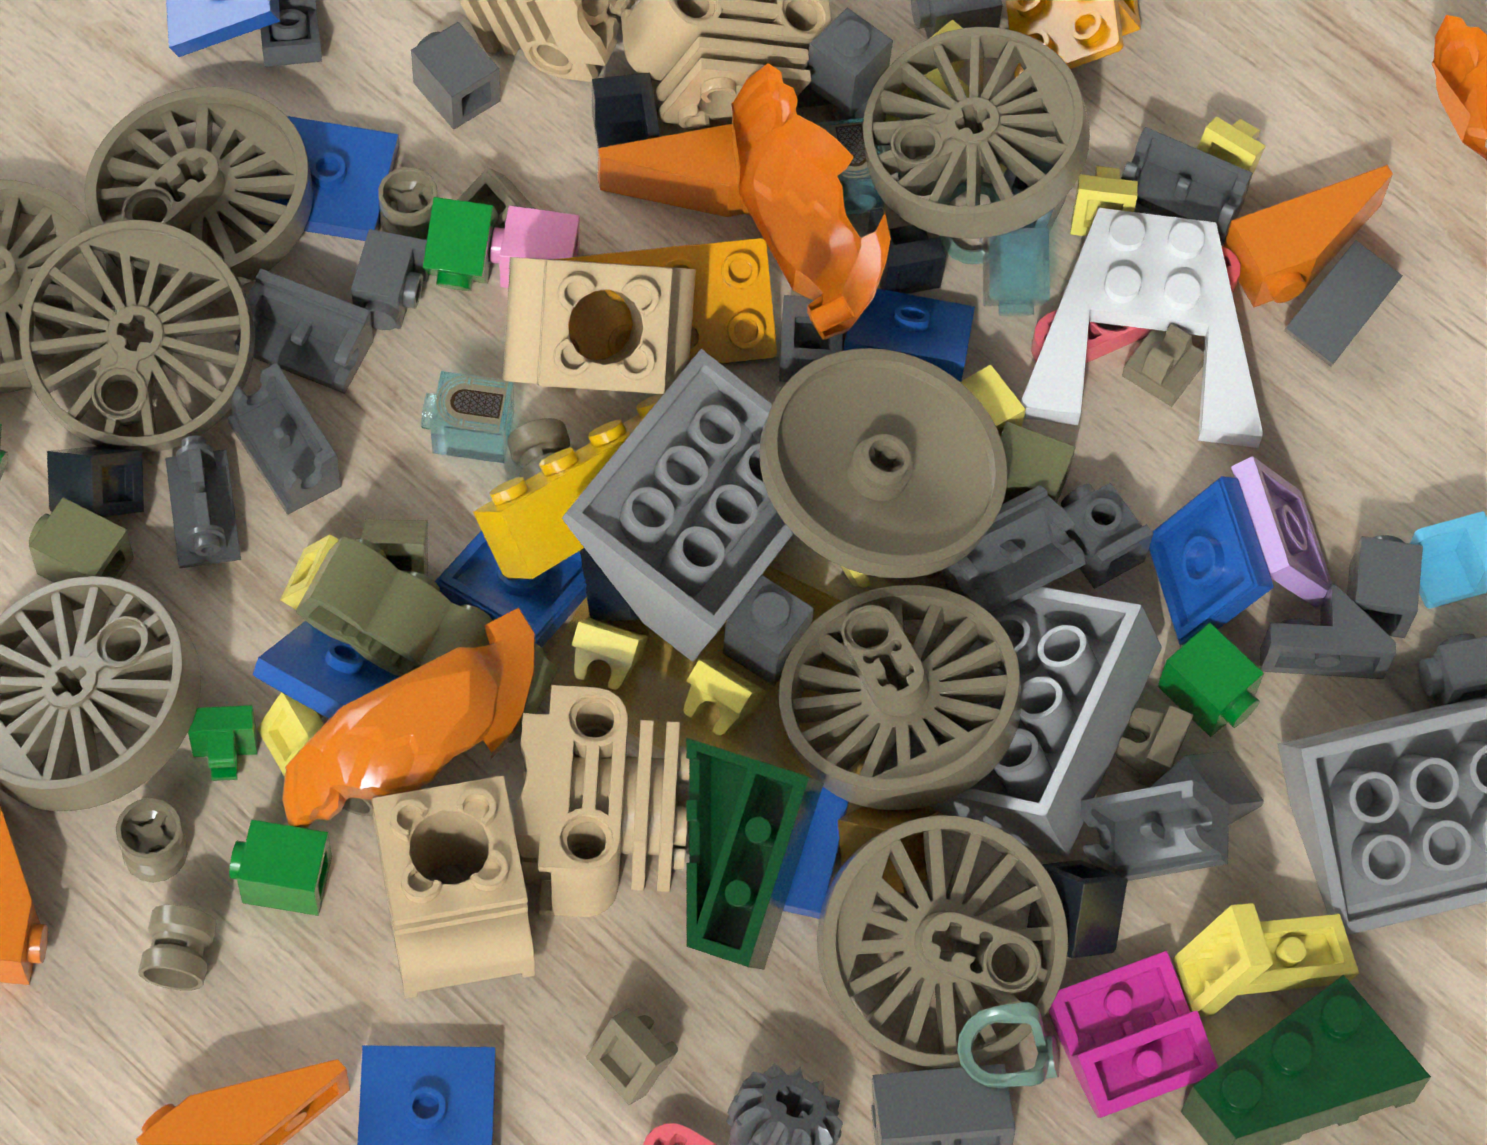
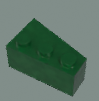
(743, 850)
(1306, 1074)

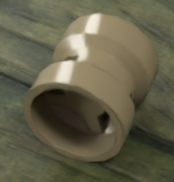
(407, 202)
(535, 442)
(146, 827)
(177, 947)

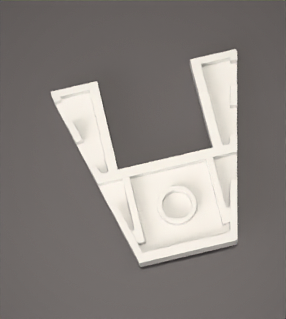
(1150, 276)

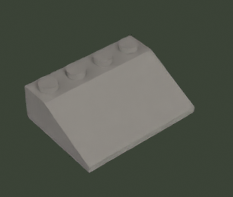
(685, 507)
(1080, 681)
(1394, 813)

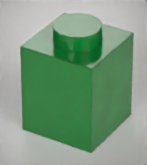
(459, 243)
(1212, 681)
(282, 867)

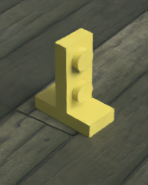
(1253, 956)

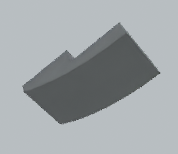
(294, 37)
(1343, 303)

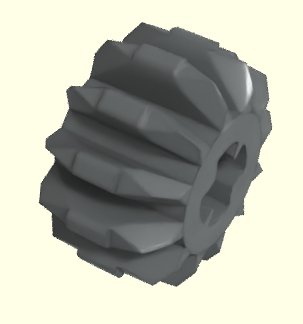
(783, 1111)

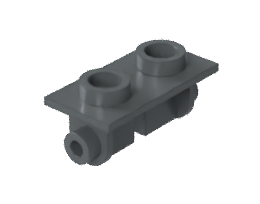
(202, 504)

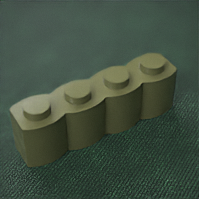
(398, 615)

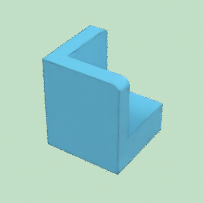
(1453, 560)

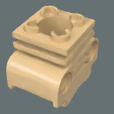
(554, 35)
(713, 46)
(539, 314)
(593, 802)
(451, 930)

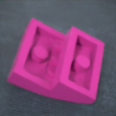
(1131, 1035)

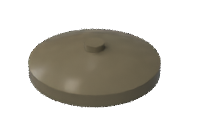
(883, 463)

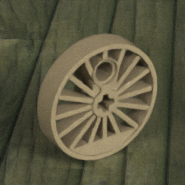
(976, 133)
(207, 184)
(161, 248)
(22, 262)
(90, 691)
(900, 692)
(849, 909)

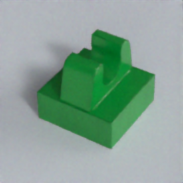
(222, 736)

